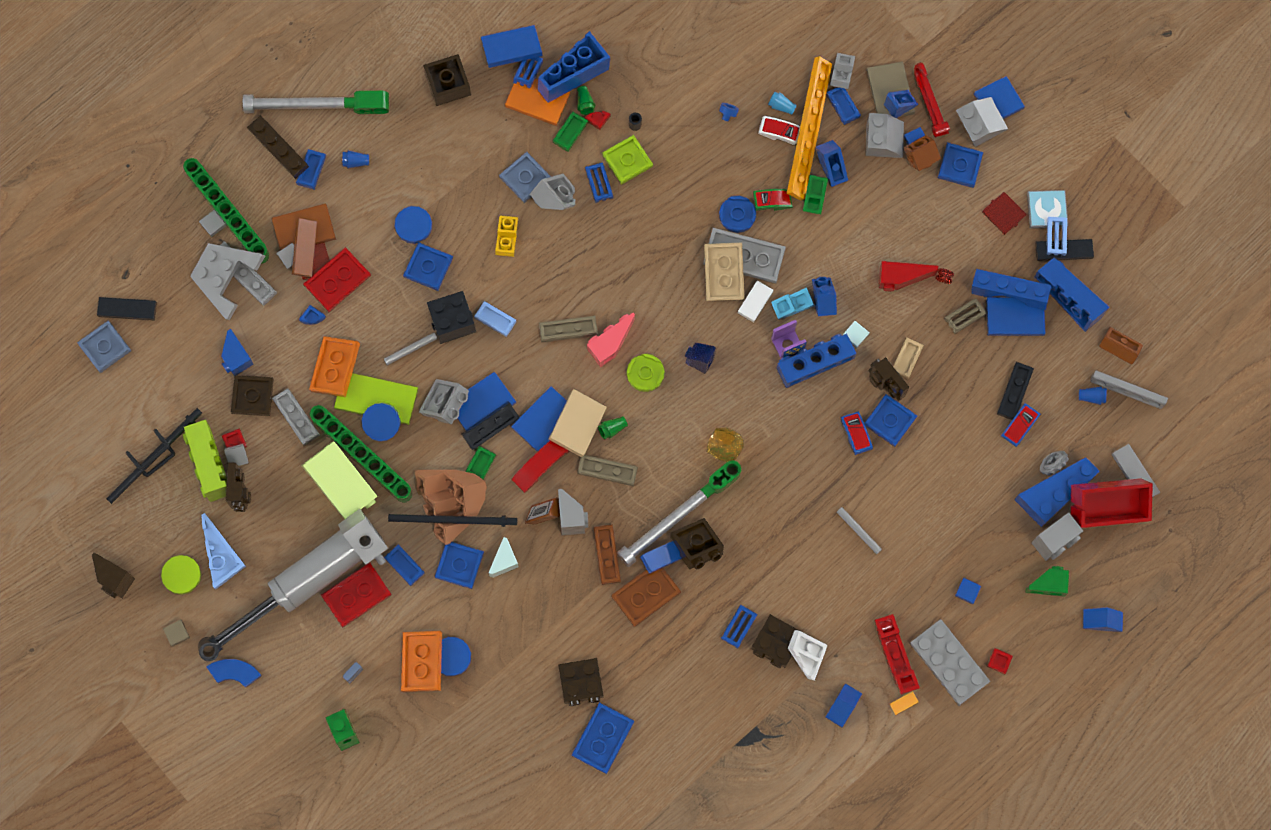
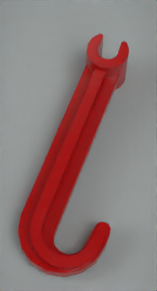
(939, 126)

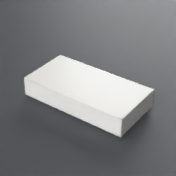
(755, 301)

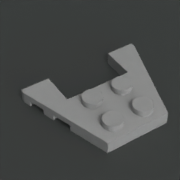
(216, 271)

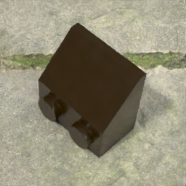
(113, 579)

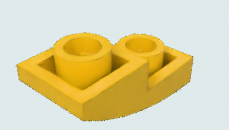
(506, 236)

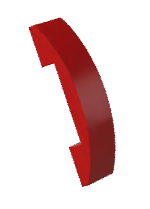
(538, 465)
(896, 655)

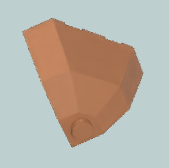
(450, 495)

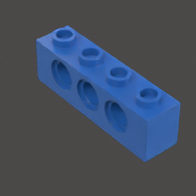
(839, 342)

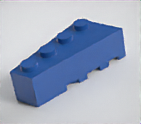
(574, 68)
(1072, 294)
(1053, 493)

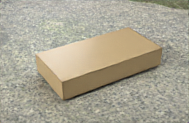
(907, 357)

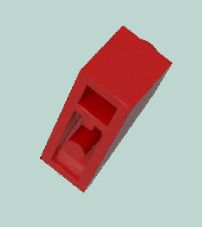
(899, 275)

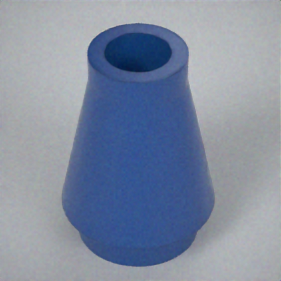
(354, 159)
(1093, 395)

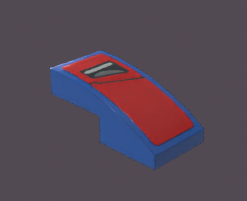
(1020, 425)
(857, 433)

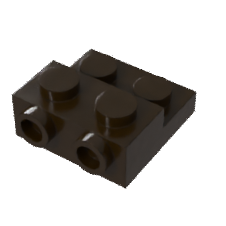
(885, 375)
(236, 492)
(697, 544)
(774, 642)
(581, 681)

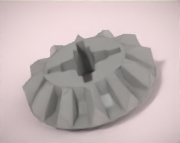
(1053, 462)

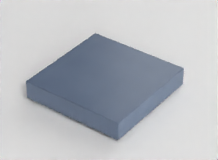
(523, 176)
(104, 346)

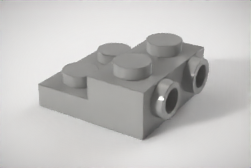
(444, 401)

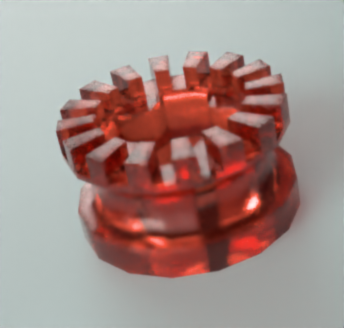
(944, 275)

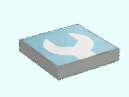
(1044, 205)

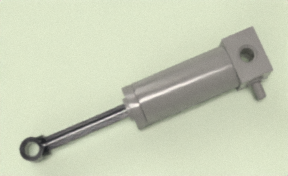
(309, 575)

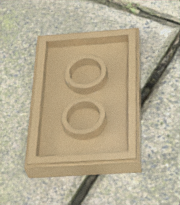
(724, 271)
(577, 423)

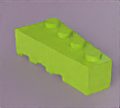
(206, 459)

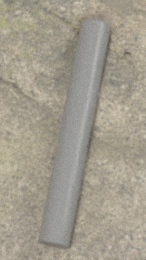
(411, 348)
(860, 532)

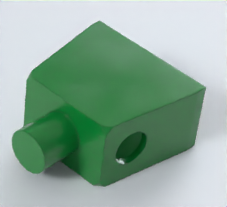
(342, 729)

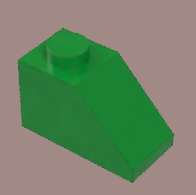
(1052, 582)

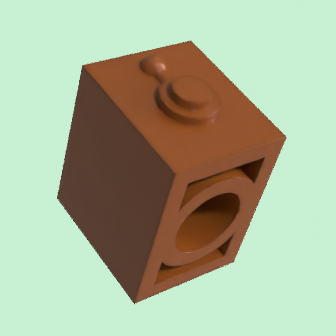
(922, 153)

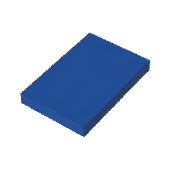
(511, 46)
(1013, 318)
(484, 399)
(539, 420)
(603, 738)

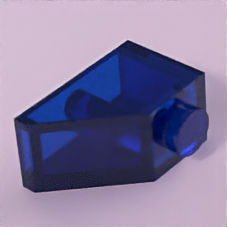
(700, 356)

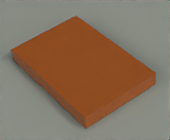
(286, 225)
(645, 595)

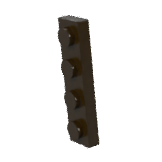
(278, 147)

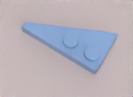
(222, 559)

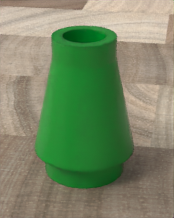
(585, 102)
(611, 427)

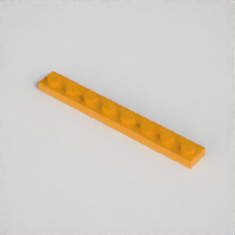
(809, 128)

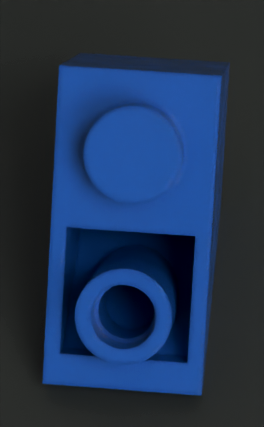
(824, 296)

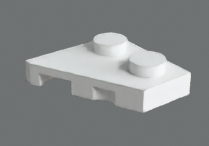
(807, 653)

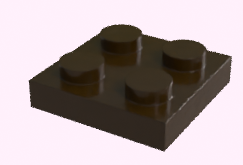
(252, 395)

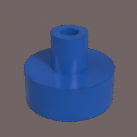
(728, 111)

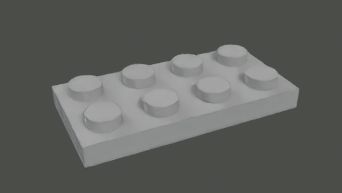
(760, 258)
(949, 662)

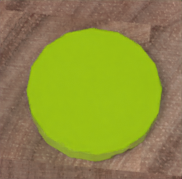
(645, 372)
(181, 574)

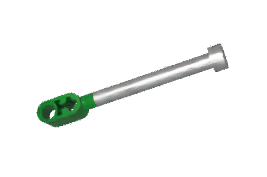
(363, 103)
(628, 555)

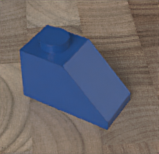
(832, 162)
(234, 355)

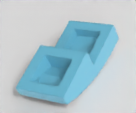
(793, 303)

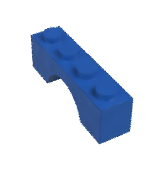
(994, 284)

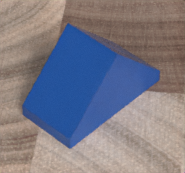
(899, 102)
(1103, 619)
(843, 705)

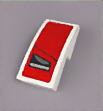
(779, 129)

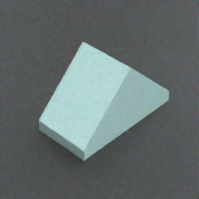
(504, 560)

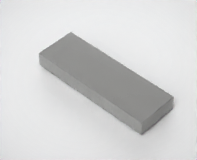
(295, 416)
(1131, 466)

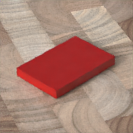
(337, 279)
(356, 594)

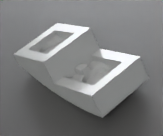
(842, 70)

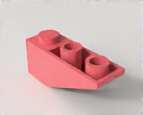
(607, 345)

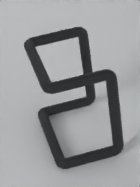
(154, 457)

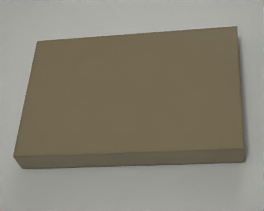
(887, 79)

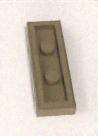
(568, 329)
(607, 470)

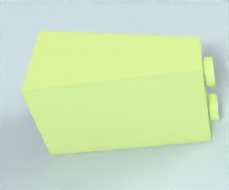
(339, 480)

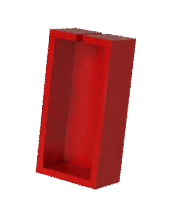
(1112, 502)

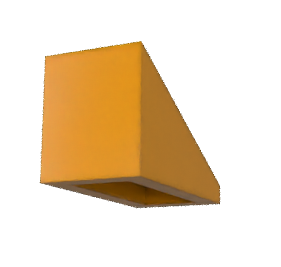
(904, 703)

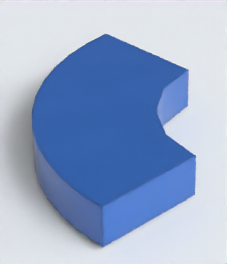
(233, 670)

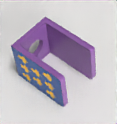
(787, 332)

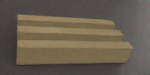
(952, 324)

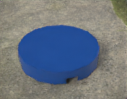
(737, 214)
(413, 224)
(381, 421)
(455, 656)

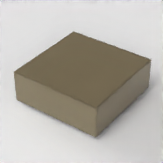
(176, 633)

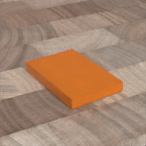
(532, 103)
(334, 366)
(421, 661)

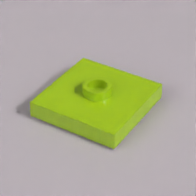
(627, 159)

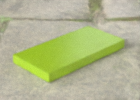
(367, 391)

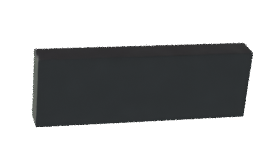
(1075, 250)
(126, 308)
(1015, 391)
(490, 425)

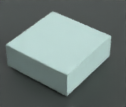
(856, 333)

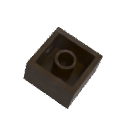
(447, 80)

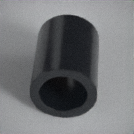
(635, 126)

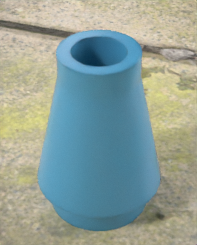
(781, 103)

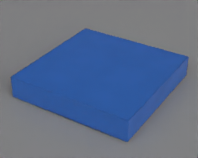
(1003, 95)
(960, 165)
(428, 266)
(890, 420)
(459, 565)

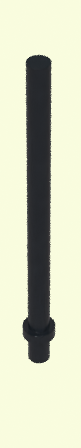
(190, 419)
(503, 521)

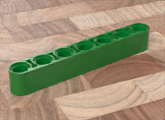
(222, 203)
(357, 445)

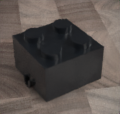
(451, 317)

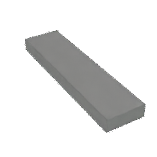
(253, 282)
(1128, 389)

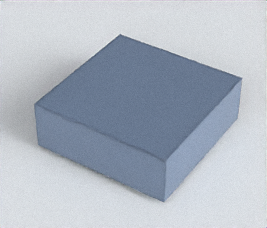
(352, 672)

